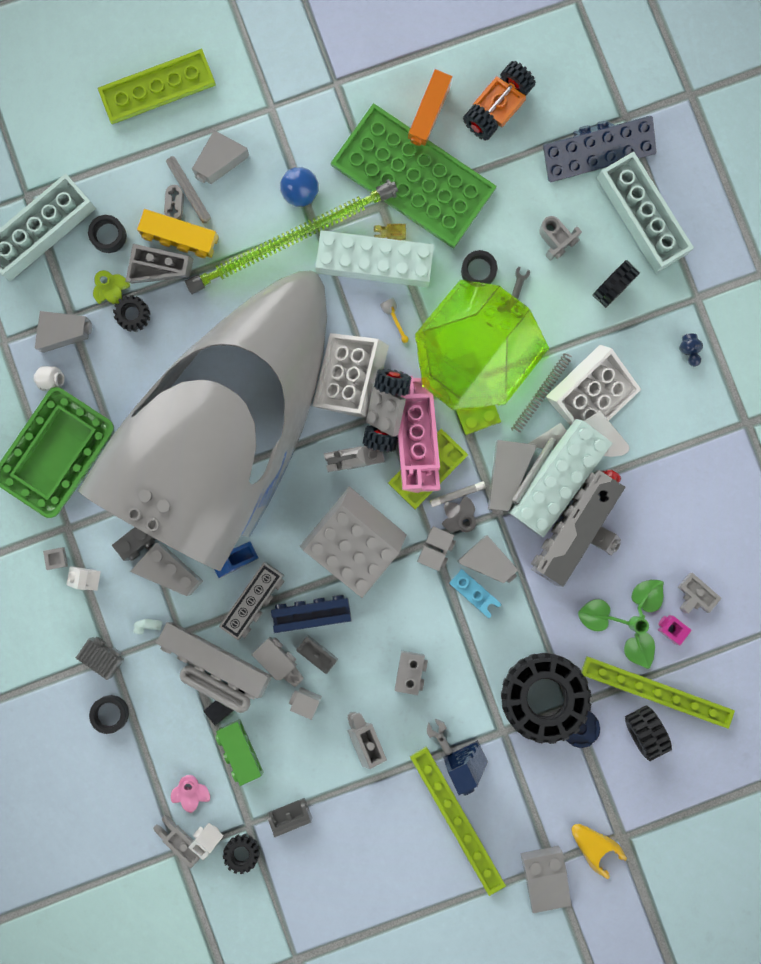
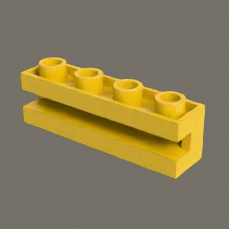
(177, 233)

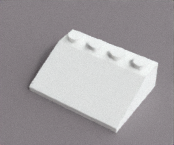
(349, 374)
(594, 386)

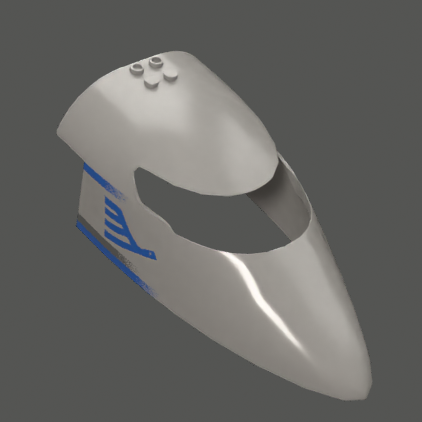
(190, 448)

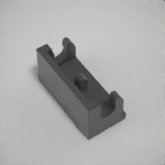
(317, 654)
(289, 817)

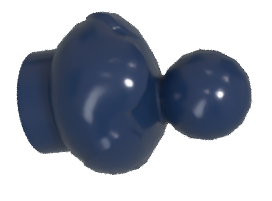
(691, 346)

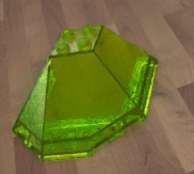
(478, 346)

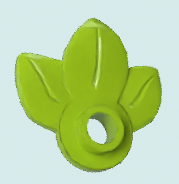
(111, 289)

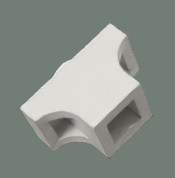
(83, 578)

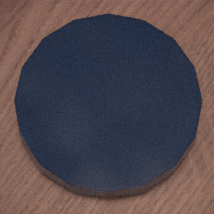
(588, 733)

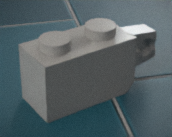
(278, 662)

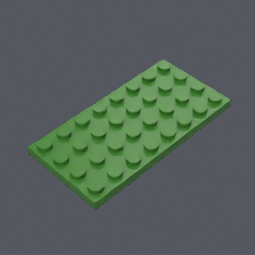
(430, 183)

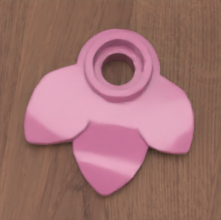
(190, 796)

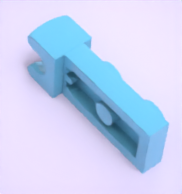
(474, 592)

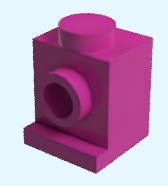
(680, 630)

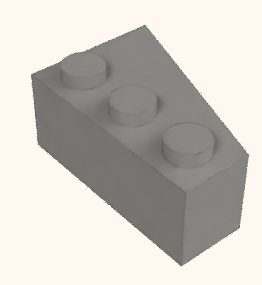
(153, 264)

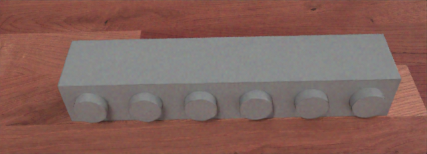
(214, 660)

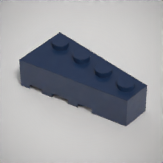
(466, 767)

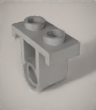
(559, 238)

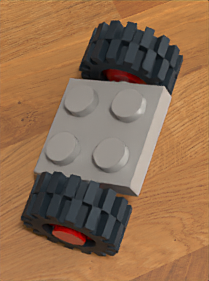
(386, 410)

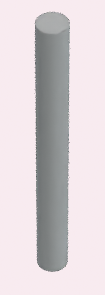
(534, 470)

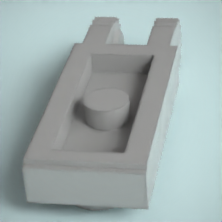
(177, 841)

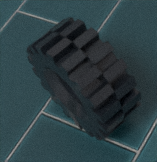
(616, 283)

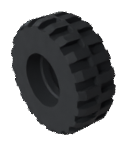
(574, 708)

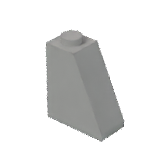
(218, 158)
(60, 330)
(489, 561)

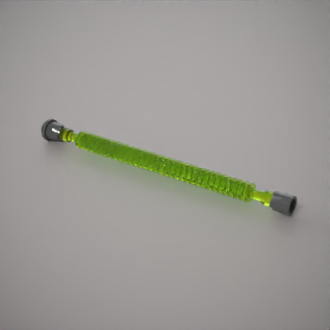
(381, 193)

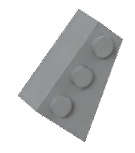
(167, 570)

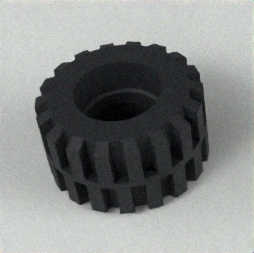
(648, 733)

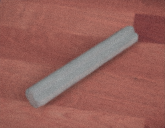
(188, 189)

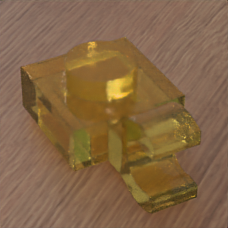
(391, 231)

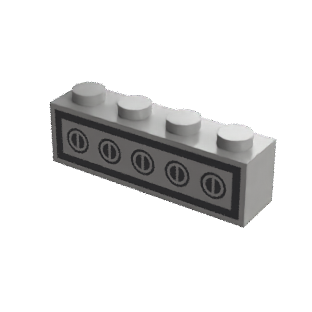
(251, 601)

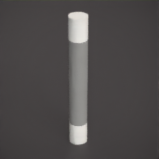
(457, 494)

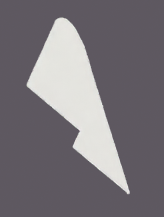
(600, 424)

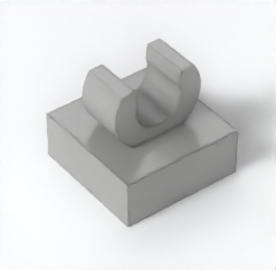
(55, 558)

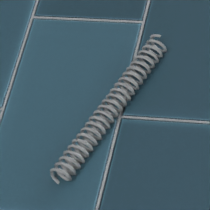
(514, 425)

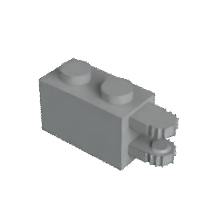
(365, 741)

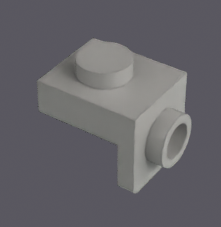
(606, 541)

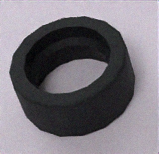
(99, 222)
(479, 254)
(93, 714)

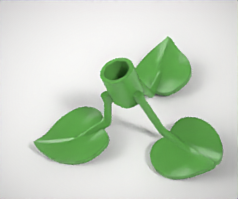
(641, 647)

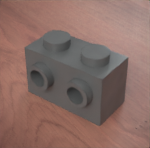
(132, 543)

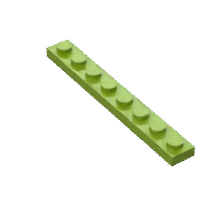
(657, 692)
(457, 821)

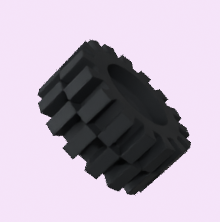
(129, 302)
(232, 862)

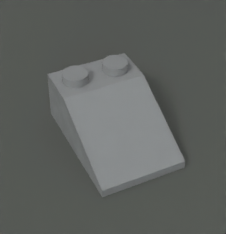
(546, 879)

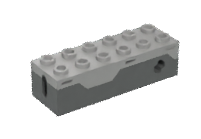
(578, 527)

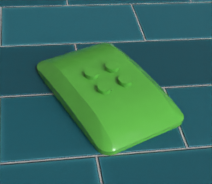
(54, 452)

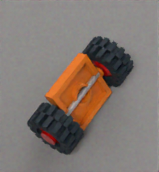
(499, 100)

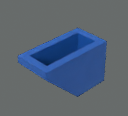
(238, 558)

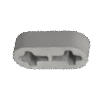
(178, 203)

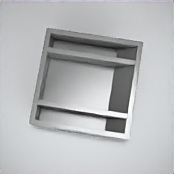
(354, 542)

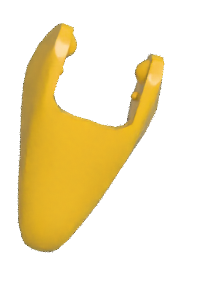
(595, 846)

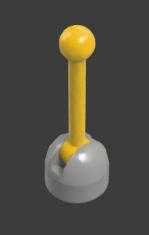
(389, 307)

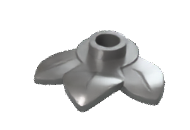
(457, 513)

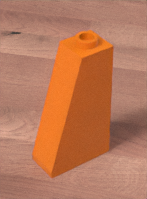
(430, 107)

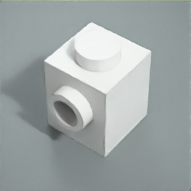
(205, 840)

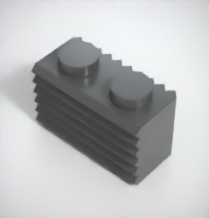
(100, 657)

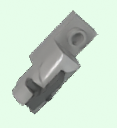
(352, 458)

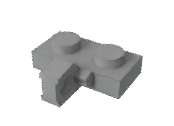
(697, 595)

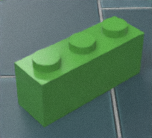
(239, 752)

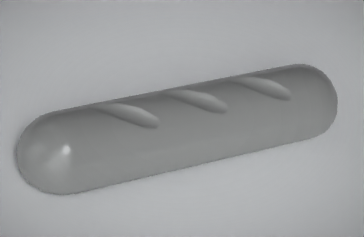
(215, 689)

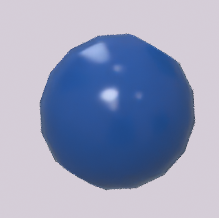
(299, 186)

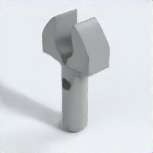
(440, 737)

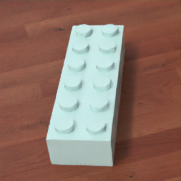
(644, 212)
(41, 225)
(374, 258)
(560, 477)

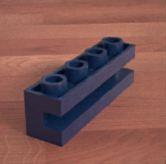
(311, 615)

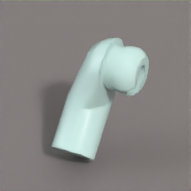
(148, 624)

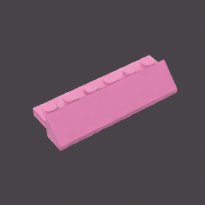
(419, 441)

